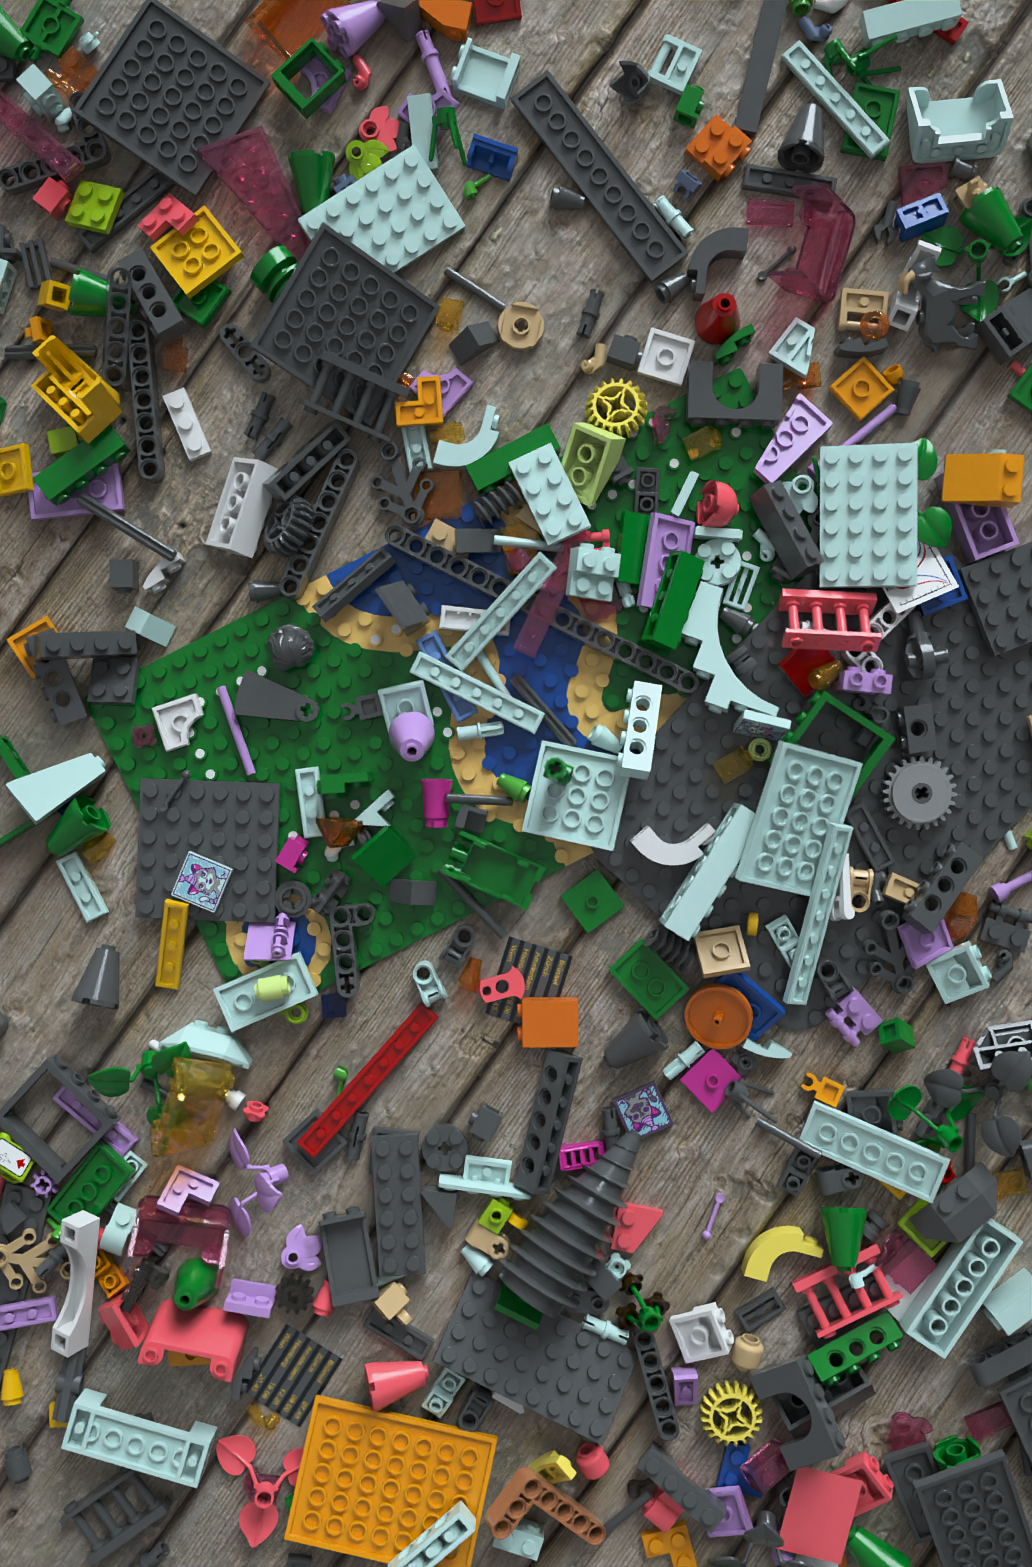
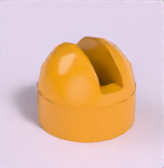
(893, 374)

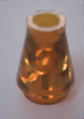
(470, 975)

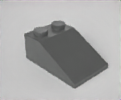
(404, 607)

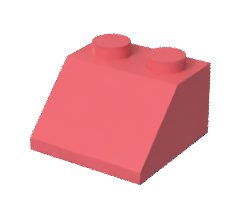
(125, 1327)

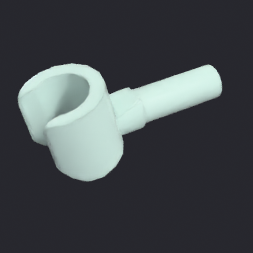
(1010, 281)
(856, 1279)

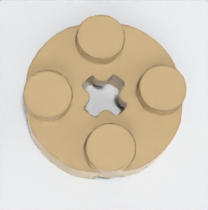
(532, 319)

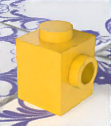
(54, 296)

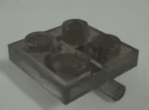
(144, 1273)

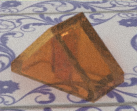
(338, 830)
(961, 916)

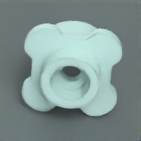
(88, 42)
(624, 1265)

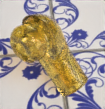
(262, 1420)

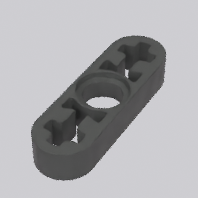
(244, 362)

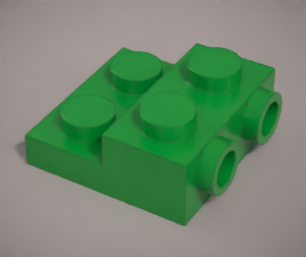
(338, 784)

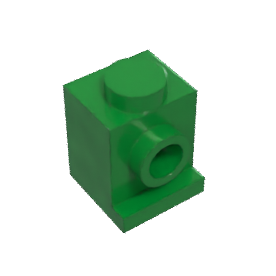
(689, 106)

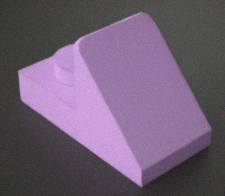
(685, 1385)

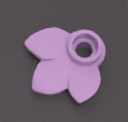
(305, 1247)

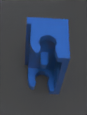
(492, 157)
(921, 217)

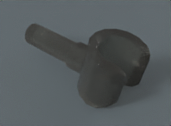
(634, 1487)

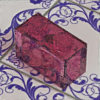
(765, 1467)

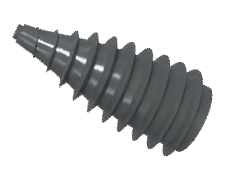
(570, 1232)

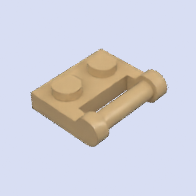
(859, 303)

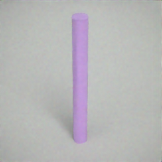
(236, 730)

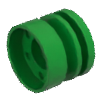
(273, 271)

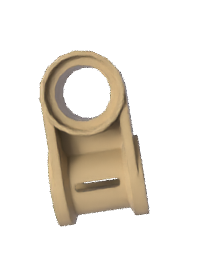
(861, 887)
(486, 1240)

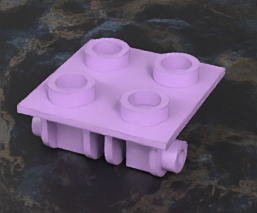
(270, 940)

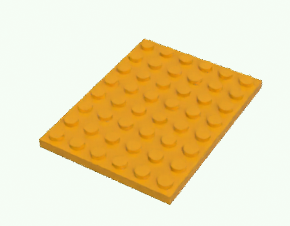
(383, 1479)

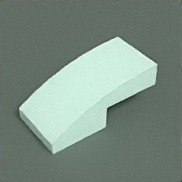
(770, 1049)

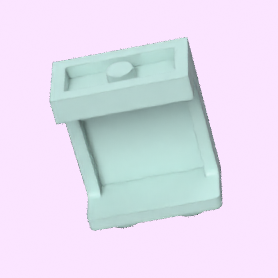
(485, 74)

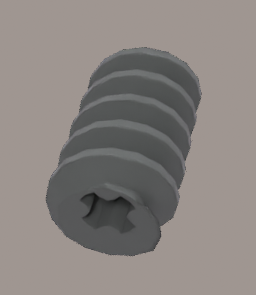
(497, 504)
(672, 946)

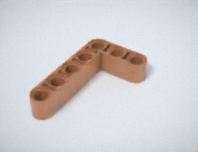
(529, 1488)

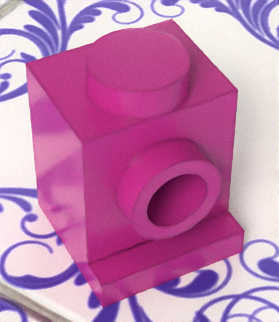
(293, 853)

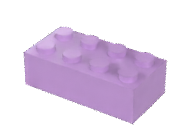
(979, 528)

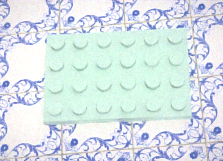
(391, 212)
(868, 515)
(793, 817)

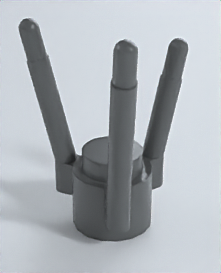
(737, 1092)

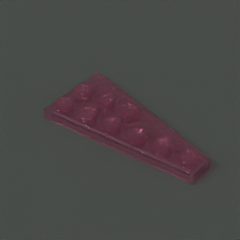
(255, 177)

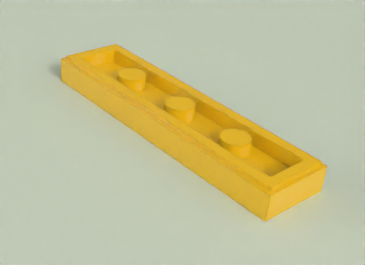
(172, 944)

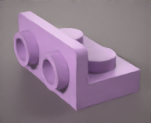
(250, 1298)

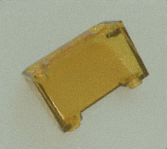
(191, 1106)

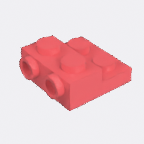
(875, 1488)

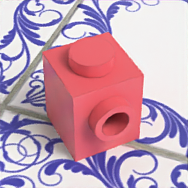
(54, 198)

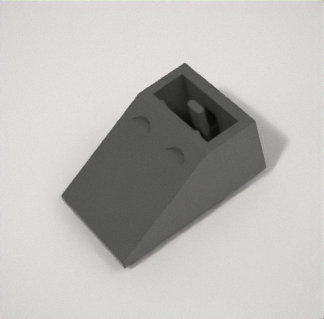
(1008, 327)

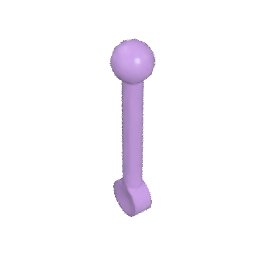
(719, 1197)

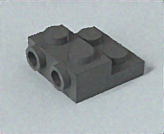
(872, 1108)

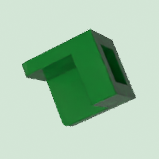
(896, 1035)

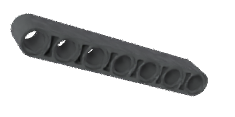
(140, 391)
(329, 515)

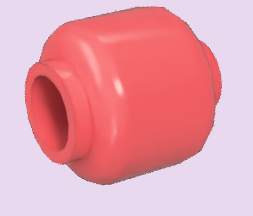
(592, 1461)

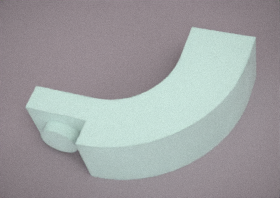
(457, 456)

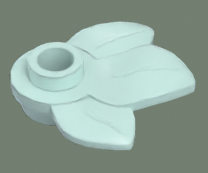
(805, 499)

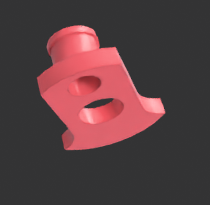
(515, 986)

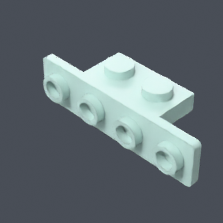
(484, 1176)

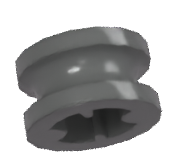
(364, 836)

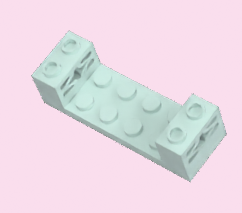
(137, 1441)

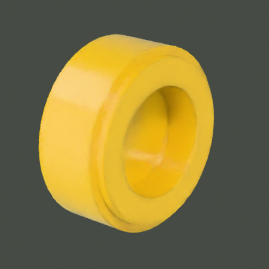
(752, 924)
(518, 1221)

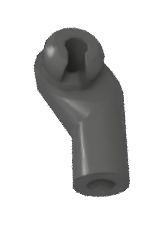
(403, 140)
(876, 896)
(1004, 965)

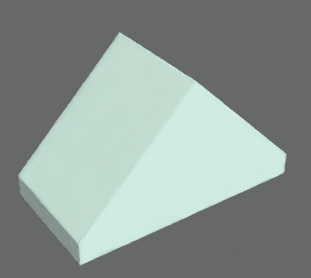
(150, 626)

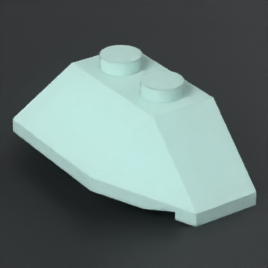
(211, 1043)

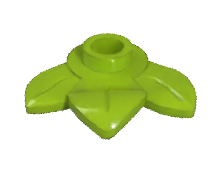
(369, 158)

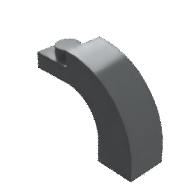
(719, 245)

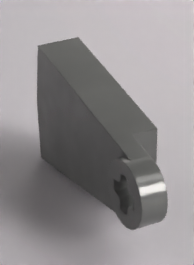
(270, 700)

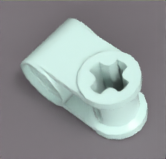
(430, 987)

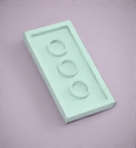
(549, 495)
(239, 998)

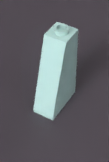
(55, 786)

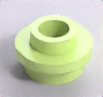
(767, 749)

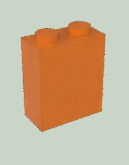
(548, 1022)

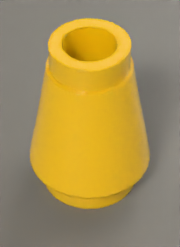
(11, 1388)

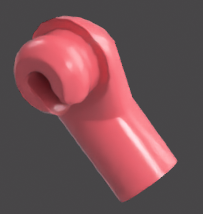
(363, 75)

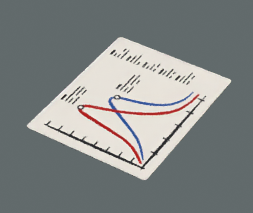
(932, 580)

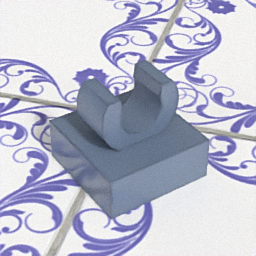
(688, 181)

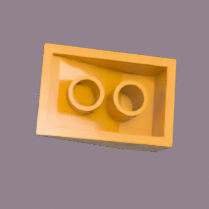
(983, 479)

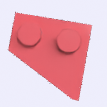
(635, 1226)

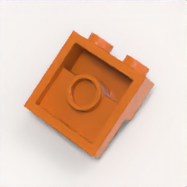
(719, 148)

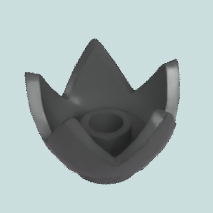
(632, 83)

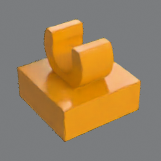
(39, 329)

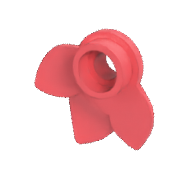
(384, 127)

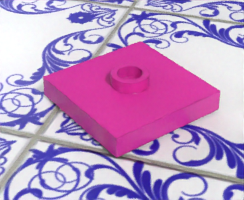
(709, 1078)

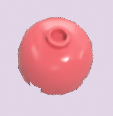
(717, 506)

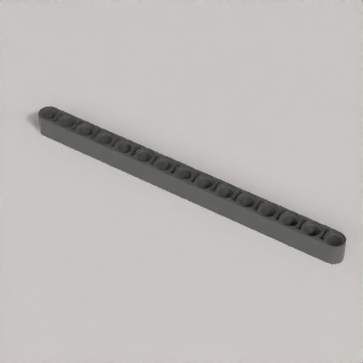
(492, 579)

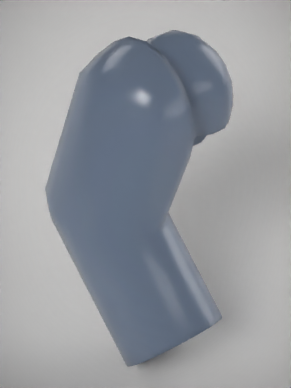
(813, 32)

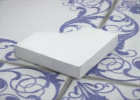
(176, 719)

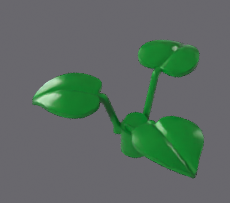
(950, 242)
(935, 524)
(116, 1080)
(909, 1097)

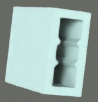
(1010, 1303)

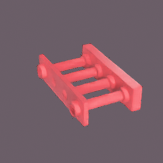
(830, 603)
(826, 1274)

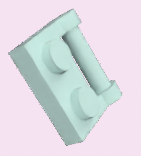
(680, 67)

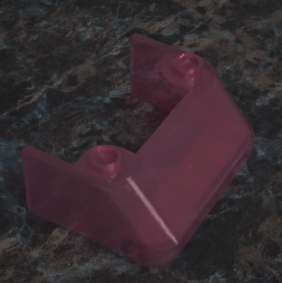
(824, 246)
(194, 1226)

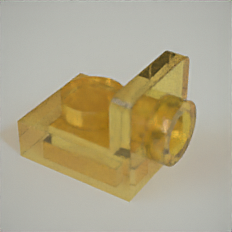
(449, 314)
(702, 442)
(734, 764)

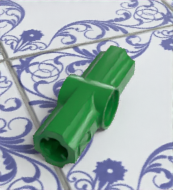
(558, 771)

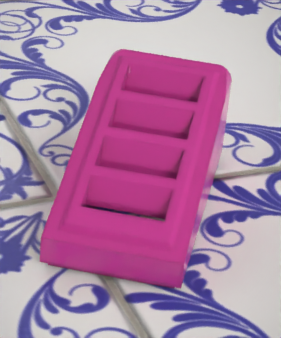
(572, 1147)

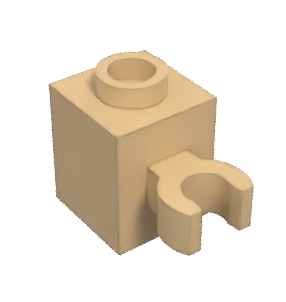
(963, 196)
(391, 1302)

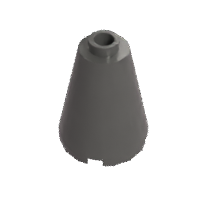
(804, 141)
(100, 979)
(635, 1041)

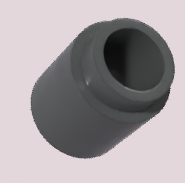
(17, 1464)

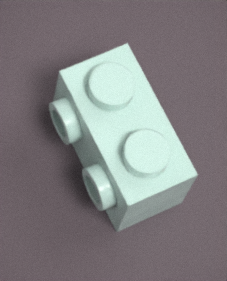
(41, 93)
(524, 1539)

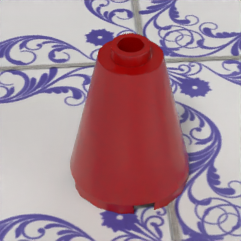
(717, 319)

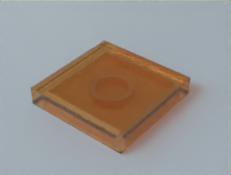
(446, 498)

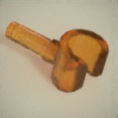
(405, 380)

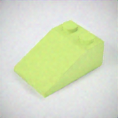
(590, 460)

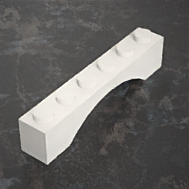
(80, 1240)

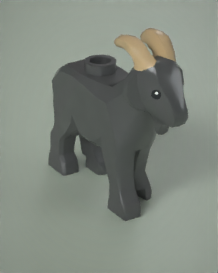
(939, 306)

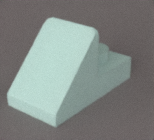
(372, 816)

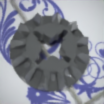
(285, 906)

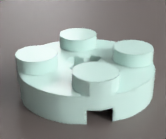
(728, 570)

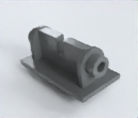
(323, 900)

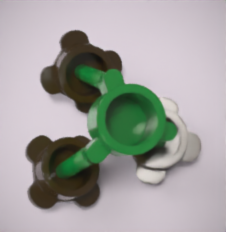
(651, 1308)

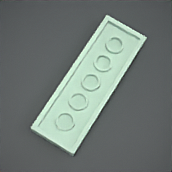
(875, 1151)

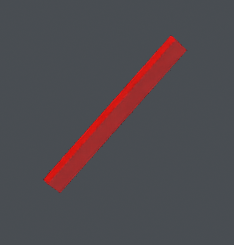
(367, 1080)

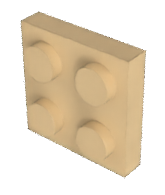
(721, 951)

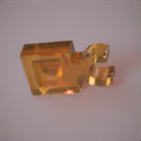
(812, 381)

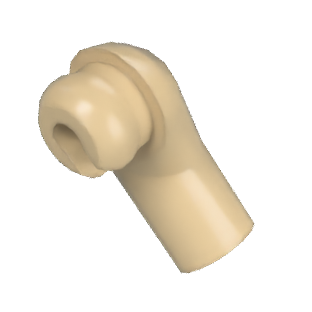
(597, 362)

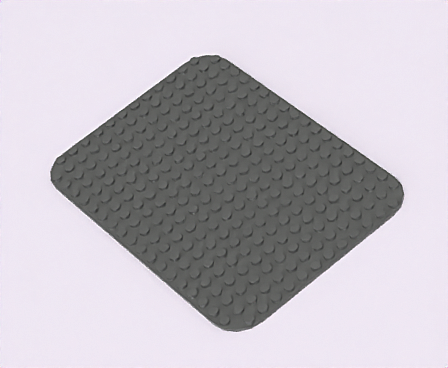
(979, 737)

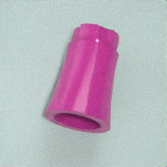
(435, 808)

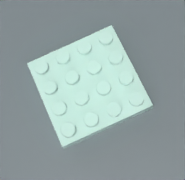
(587, 807)

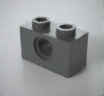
(926, 737)

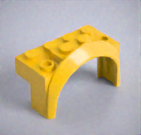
(90, 404)

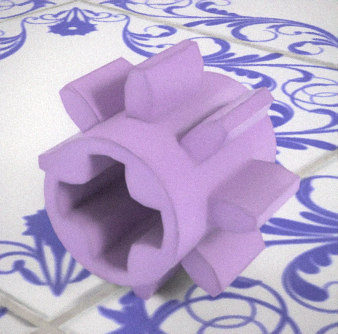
(44, 1188)

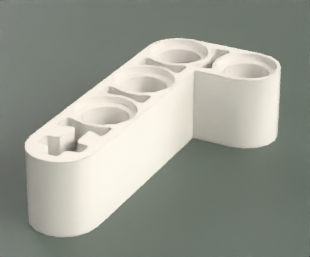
(878, 626)

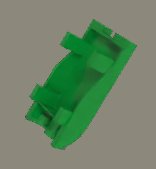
(493, 869)

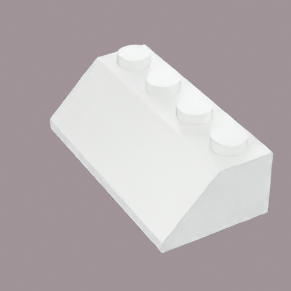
(242, 508)

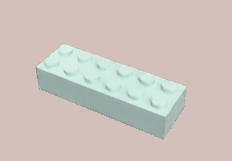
(709, 874)
(959, 1287)

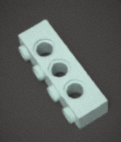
(640, 695)
(437, 1539)

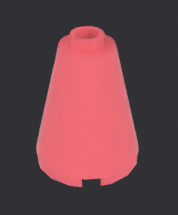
(393, 1381)

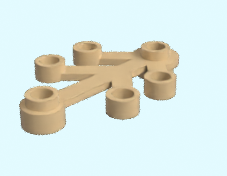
(28, 1261)

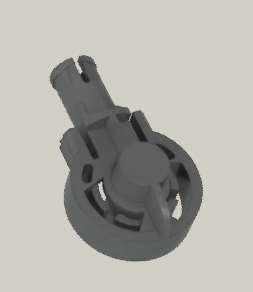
(919, 652)

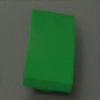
(729, 348)

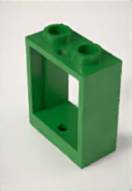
(296, 63)

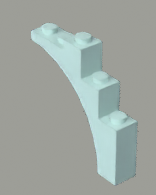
(710, 661)

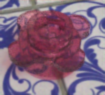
(137, 733)

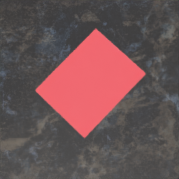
(819, 1514)

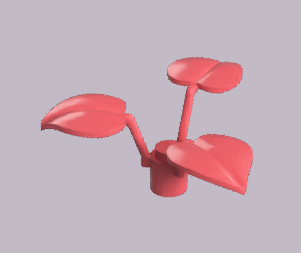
(260, 1516)

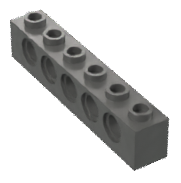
(548, 1121)

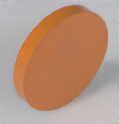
(718, 1016)

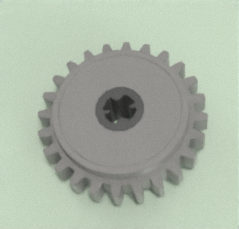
(903, 799)

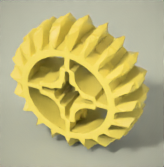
(612, 397)
(744, 1423)

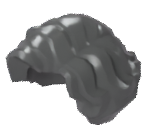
(290, 647)

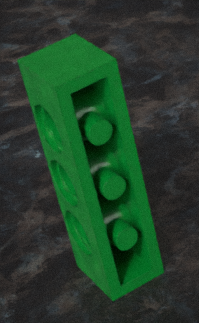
(881, 1325)

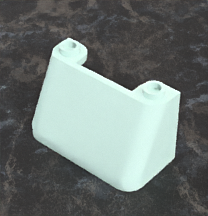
(958, 127)

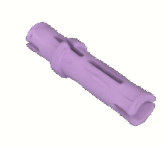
(430, 58)

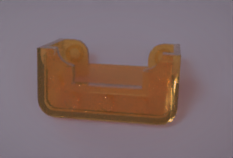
(289, 23)

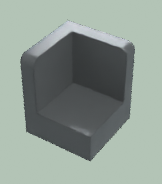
(471, 818)

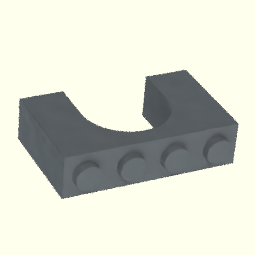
(705, 409)
(798, 1378)

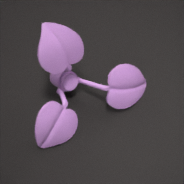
(266, 1194)

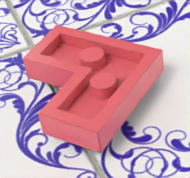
(166, 214)

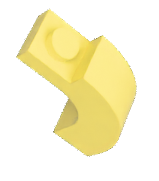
(772, 1244)
(553, 1467)

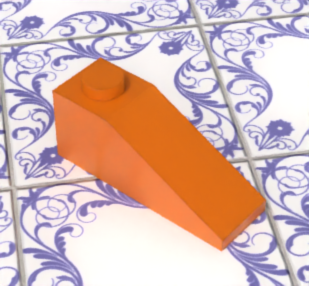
(448, 17)

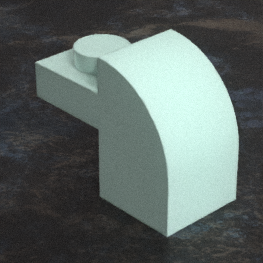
(119, 1230)

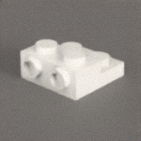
(702, 1333)

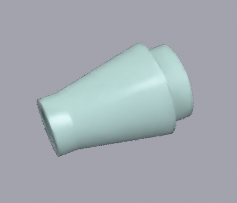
(605, 739)
(477, 1259)

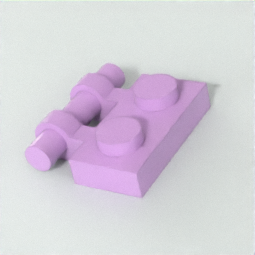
(859, 1011)

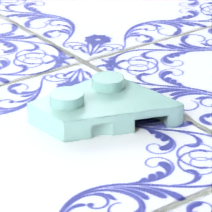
(794, 347)

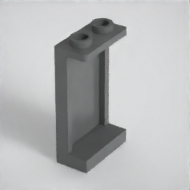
(348, 1256)

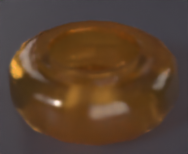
(884, 324)

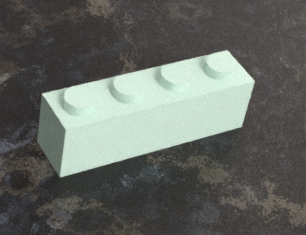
(908, 19)

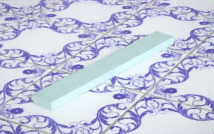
(817, 913)

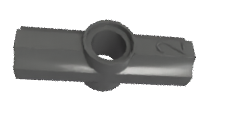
(69, 1385)

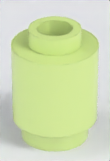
(272, 988)

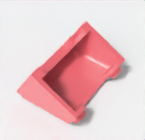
(197, 1332)

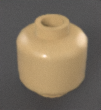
(747, 1352)

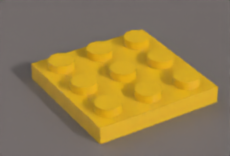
(199, 254)

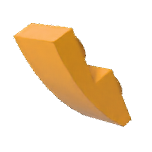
(109, 1274)

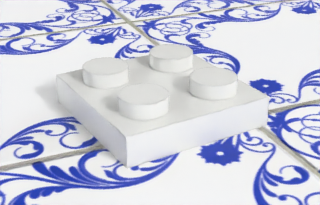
(666, 357)

